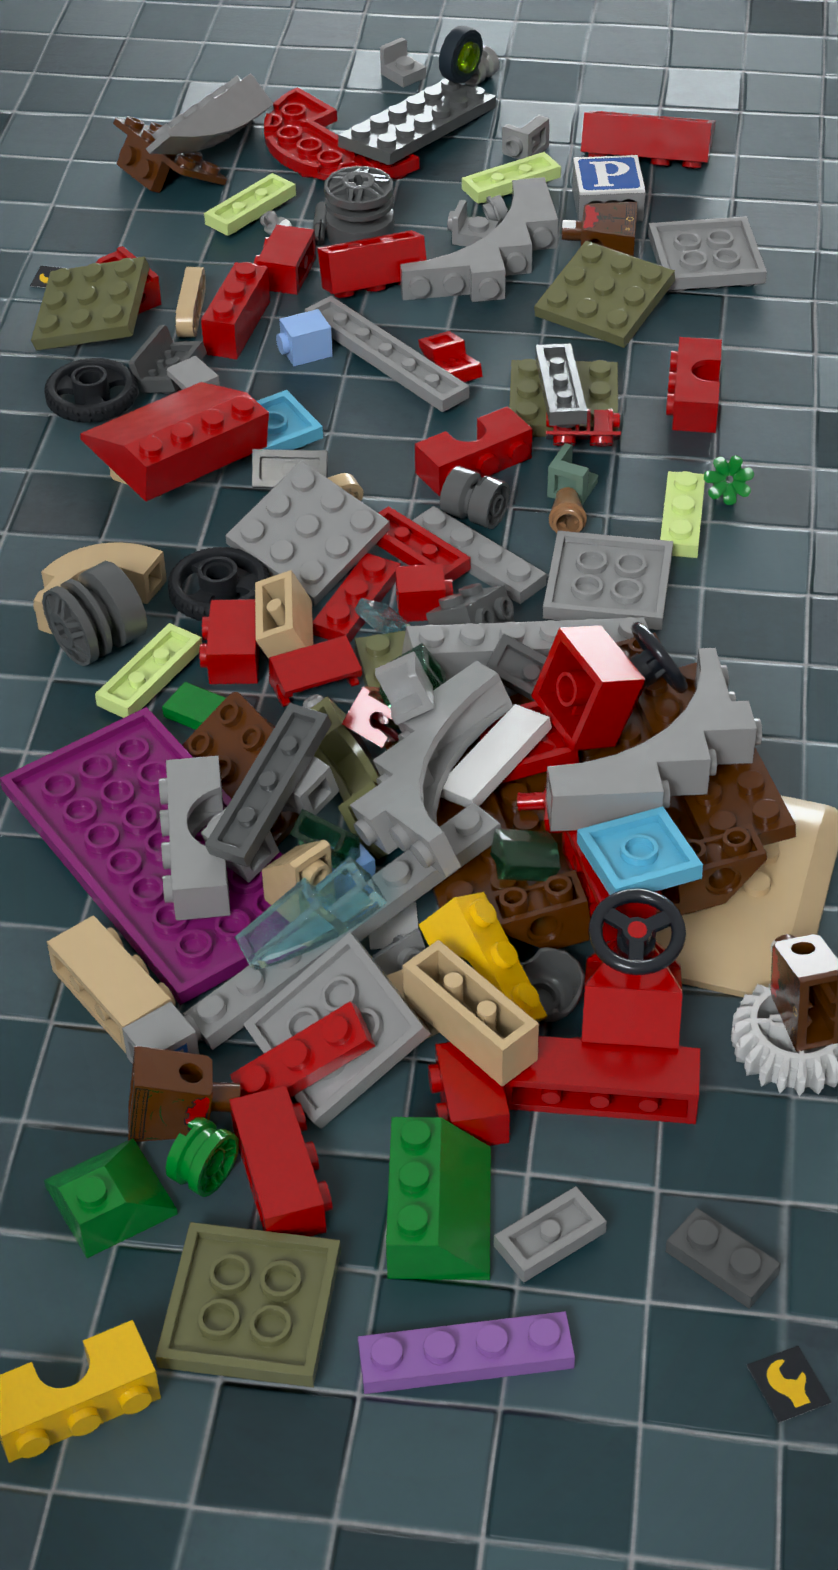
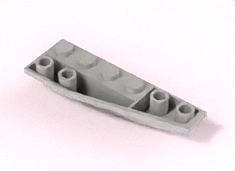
(213, 118)

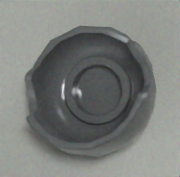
(557, 980)

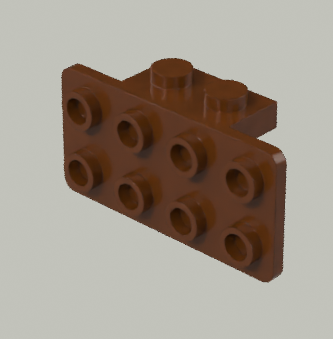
(153, 168)
(237, 735)

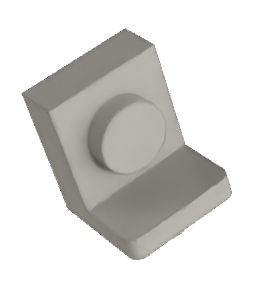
(399, 66)
(527, 140)
(468, 229)

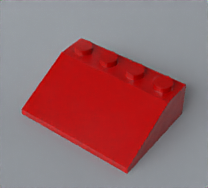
(648, 137)
(180, 437)

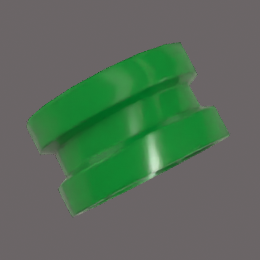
(202, 1157)

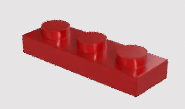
(420, 547)
(368, 580)
(308, 1054)

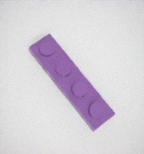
(465, 1352)

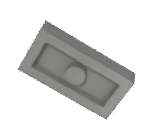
(549, 1234)

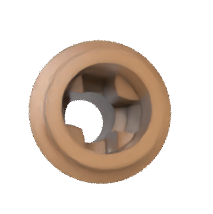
(567, 512)

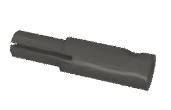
(320, 222)

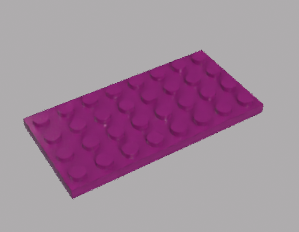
(102, 820)

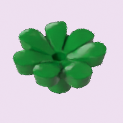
(721, 483)

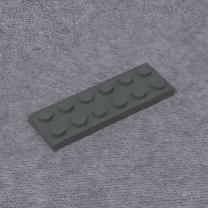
(416, 121)

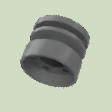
(358, 204)
(94, 613)

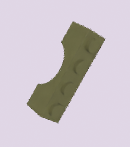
(349, 763)

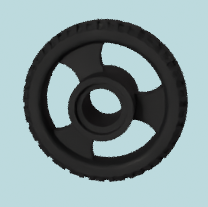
(90, 384)
(216, 578)

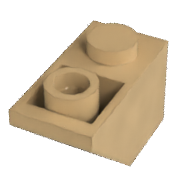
(302, 861)

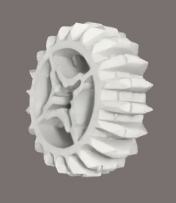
(768, 1050)

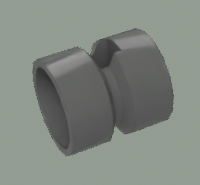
(474, 497)

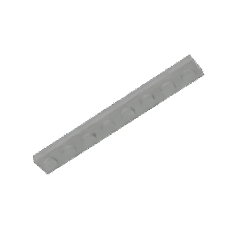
(401, 884)

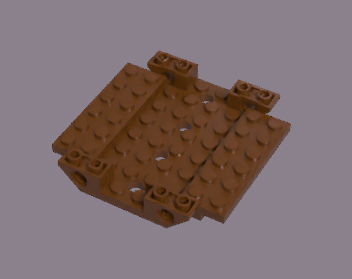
(721, 827)

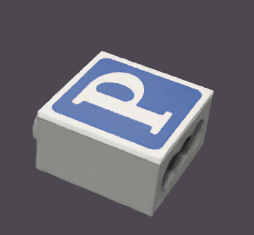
(608, 181)

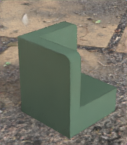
(565, 474)

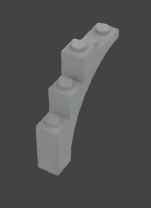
(503, 252)
(672, 763)
(416, 768)

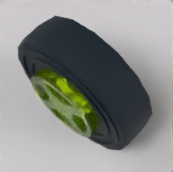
(460, 54)

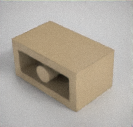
(282, 614)

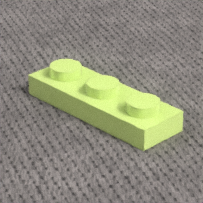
(499, 179)
(250, 204)
(683, 512)
(148, 671)

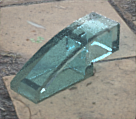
(311, 916)

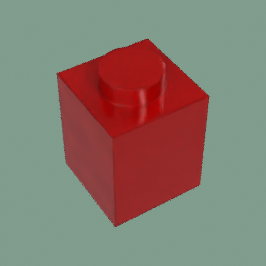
(420, 590)

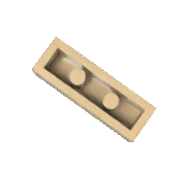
(106, 976)
(470, 1012)

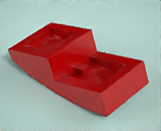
(450, 354)

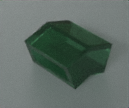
(312, 827)
(525, 855)

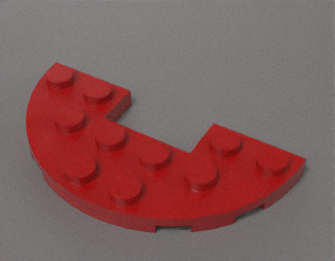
(301, 142)

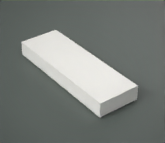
(495, 756)

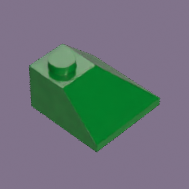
(110, 1198)

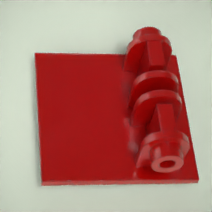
(601, 436)

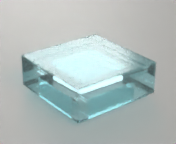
(380, 616)

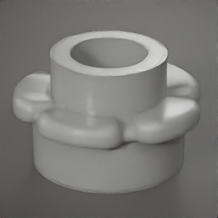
(495, 208)

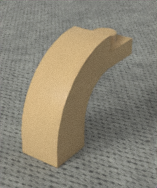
(140, 563)

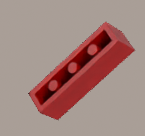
(609, 1081)

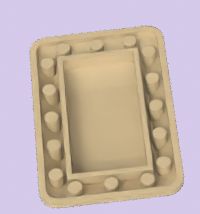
(787, 895)

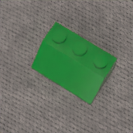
(437, 1202)

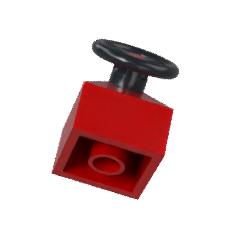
(594, 687)
(632, 980)

